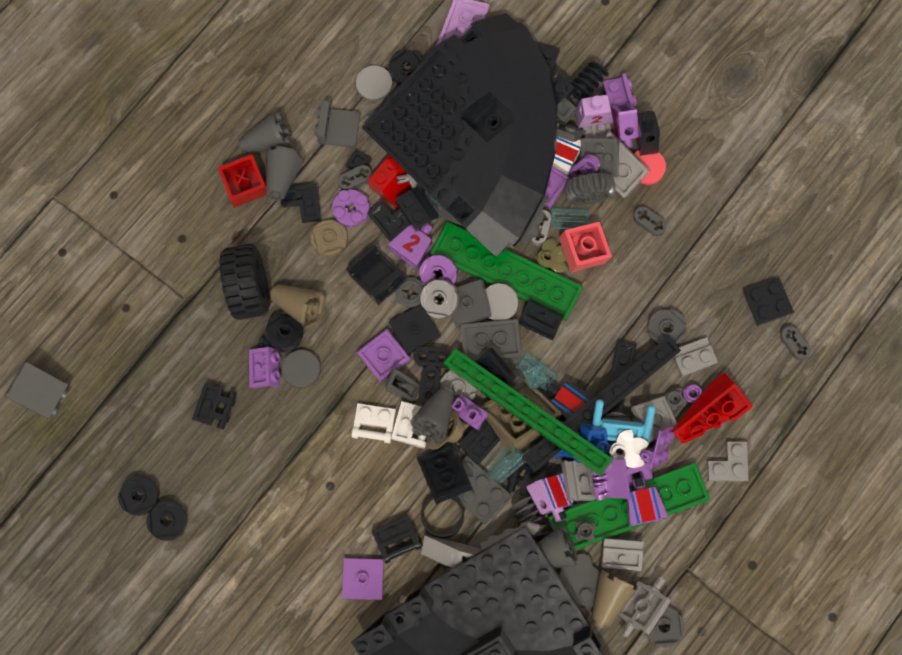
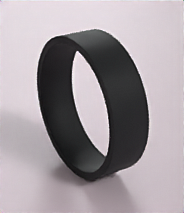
(442, 535)

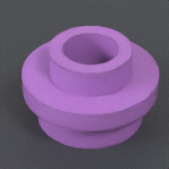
(692, 387)

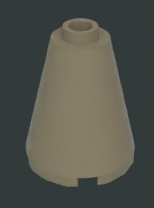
(299, 303)
(611, 597)

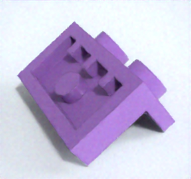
(619, 90)
(264, 368)

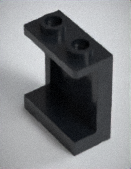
(375, 274)

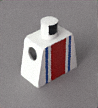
(566, 154)

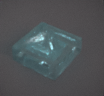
(535, 376)

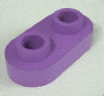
(587, 164)

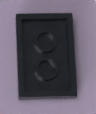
(444, 473)

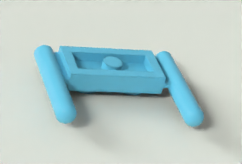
(615, 427)

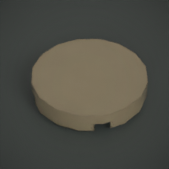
(329, 238)

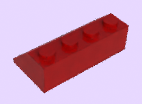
(385, 183)

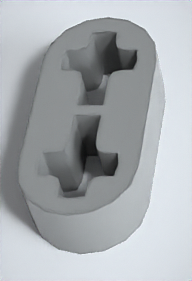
(544, 229)

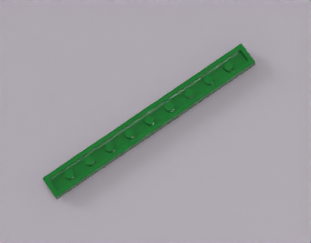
(528, 412)

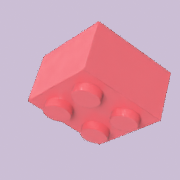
(585, 247)

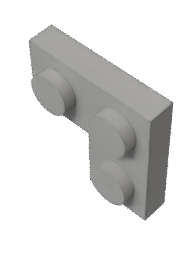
(733, 469)

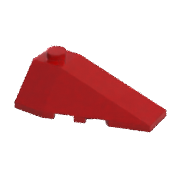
(715, 405)

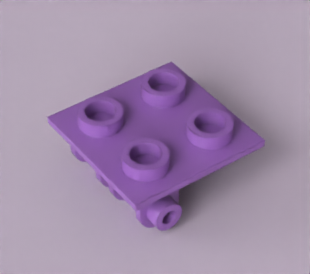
(659, 453)
(613, 481)

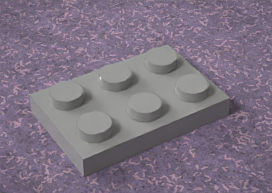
(631, 169)

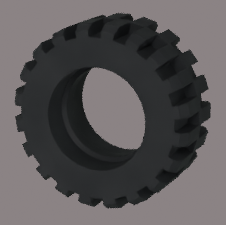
(244, 281)

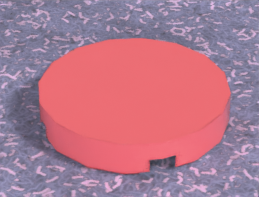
(656, 164)

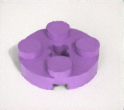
(346, 198)
(437, 262)

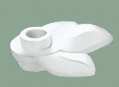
(632, 448)

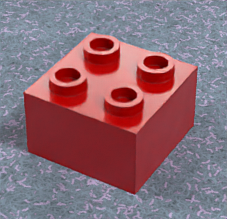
(242, 180)

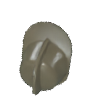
(454, 434)

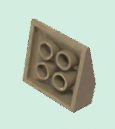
(512, 430)

